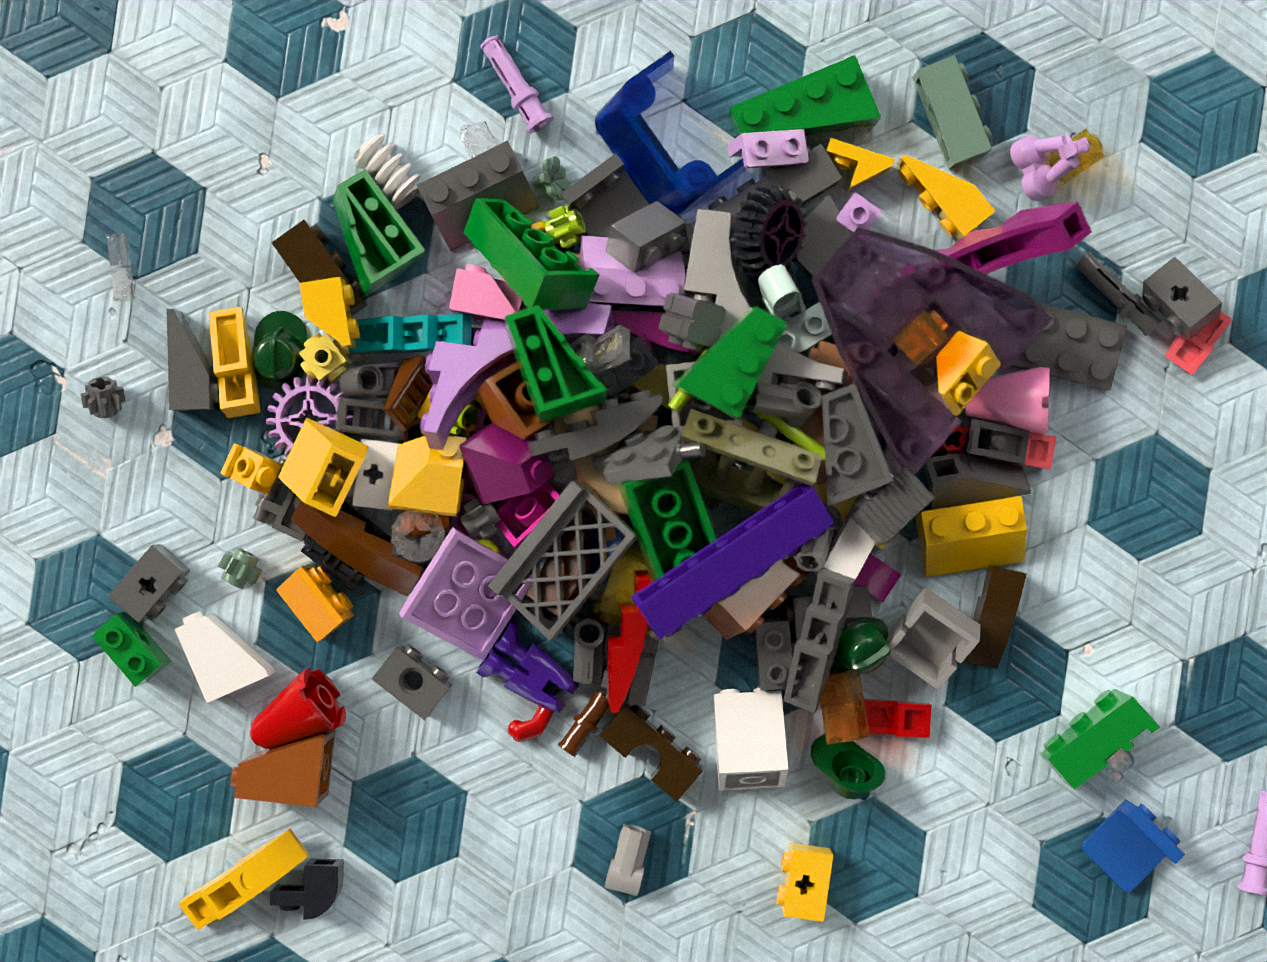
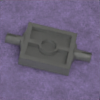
(647, 455)

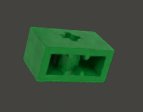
(131, 648)

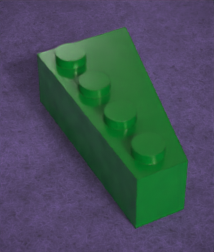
(817, 102)
(528, 258)

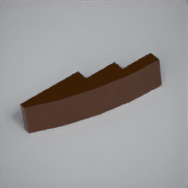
(364, 552)

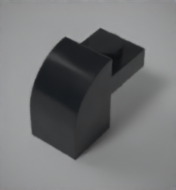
(321, 888)

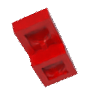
(898, 718)

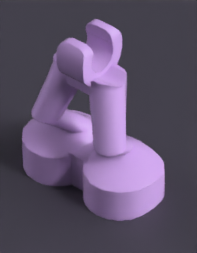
(1031, 154)

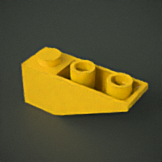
(951, 198)

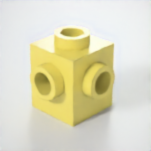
(335, 364)

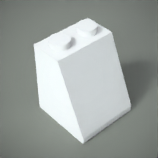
(750, 739)

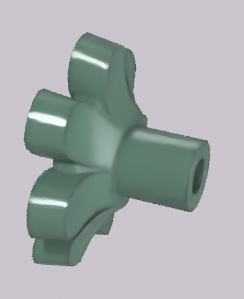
(552, 178)

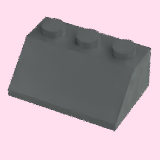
(487, 175)

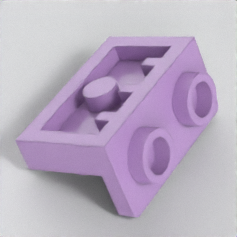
(770, 148)

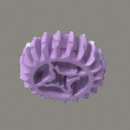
(311, 404)

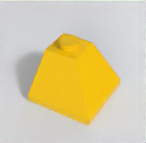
(427, 477)

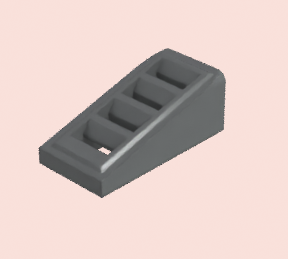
(393, 432)

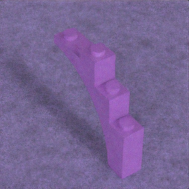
(462, 369)

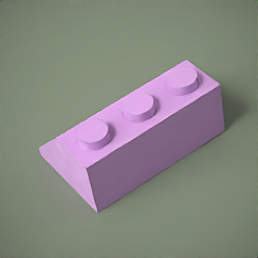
(624, 288)

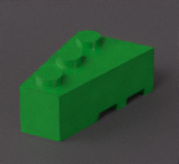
(734, 363)
(550, 368)
(1096, 737)

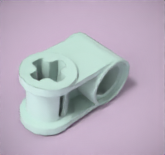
(780, 292)

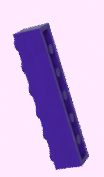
(733, 560)

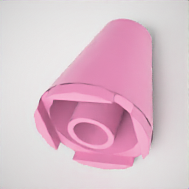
(1014, 400)

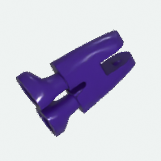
(531, 674)

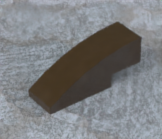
(996, 614)

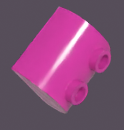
(524, 512)

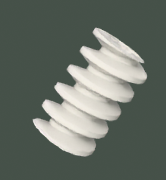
(387, 172)

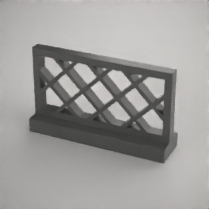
(548, 535)

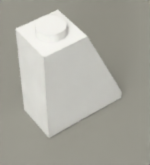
(219, 656)

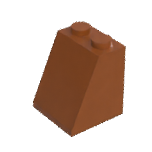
(288, 773)

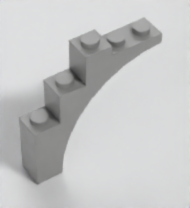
(715, 275)

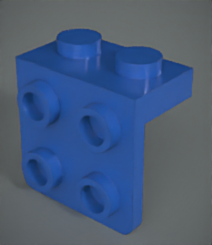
(1130, 845)

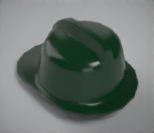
(277, 349)
(862, 647)
(849, 768)

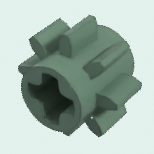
(240, 568)

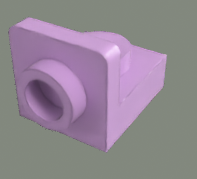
(858, 213)

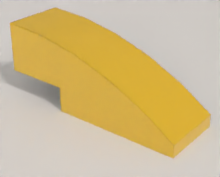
(233, 363)

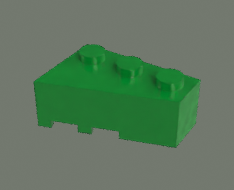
(374, 233)

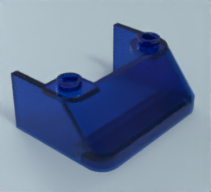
(643, 155)

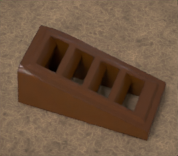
(409, 390)

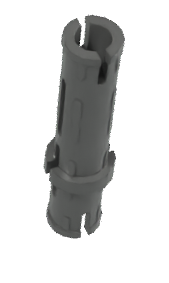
(1127, 303)

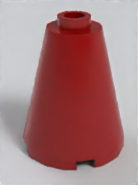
(299, 711)

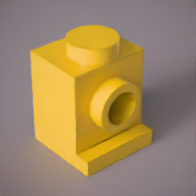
(251, 468)

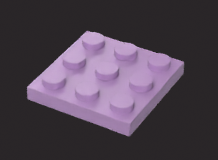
(455, 596)

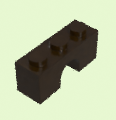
(677, 766)

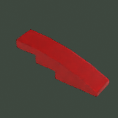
(626, 649)

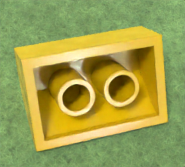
(972, 536)

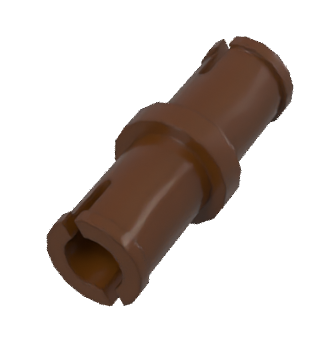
(585, 723)

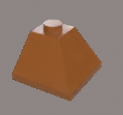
(509, 403)

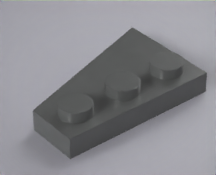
(851, 447)

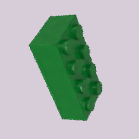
(667, 518)

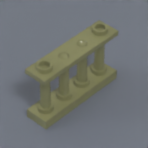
(765, 453)

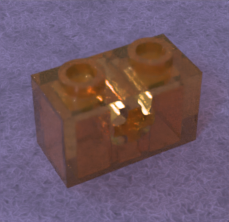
(921, 336)
(844, 708)

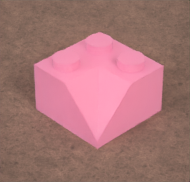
(483, 296)

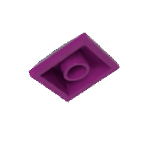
(503, 465)

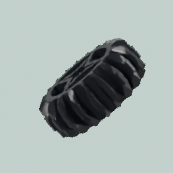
(768, 229)

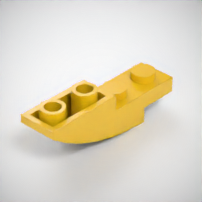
(244, 879)

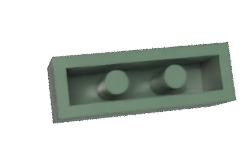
(952, 112)

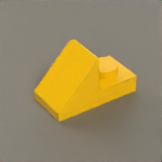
(867, 163)

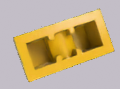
(811, 900)

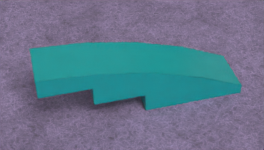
(411, 333)

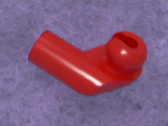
(532, 728)

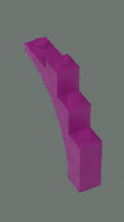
(1022, 237)

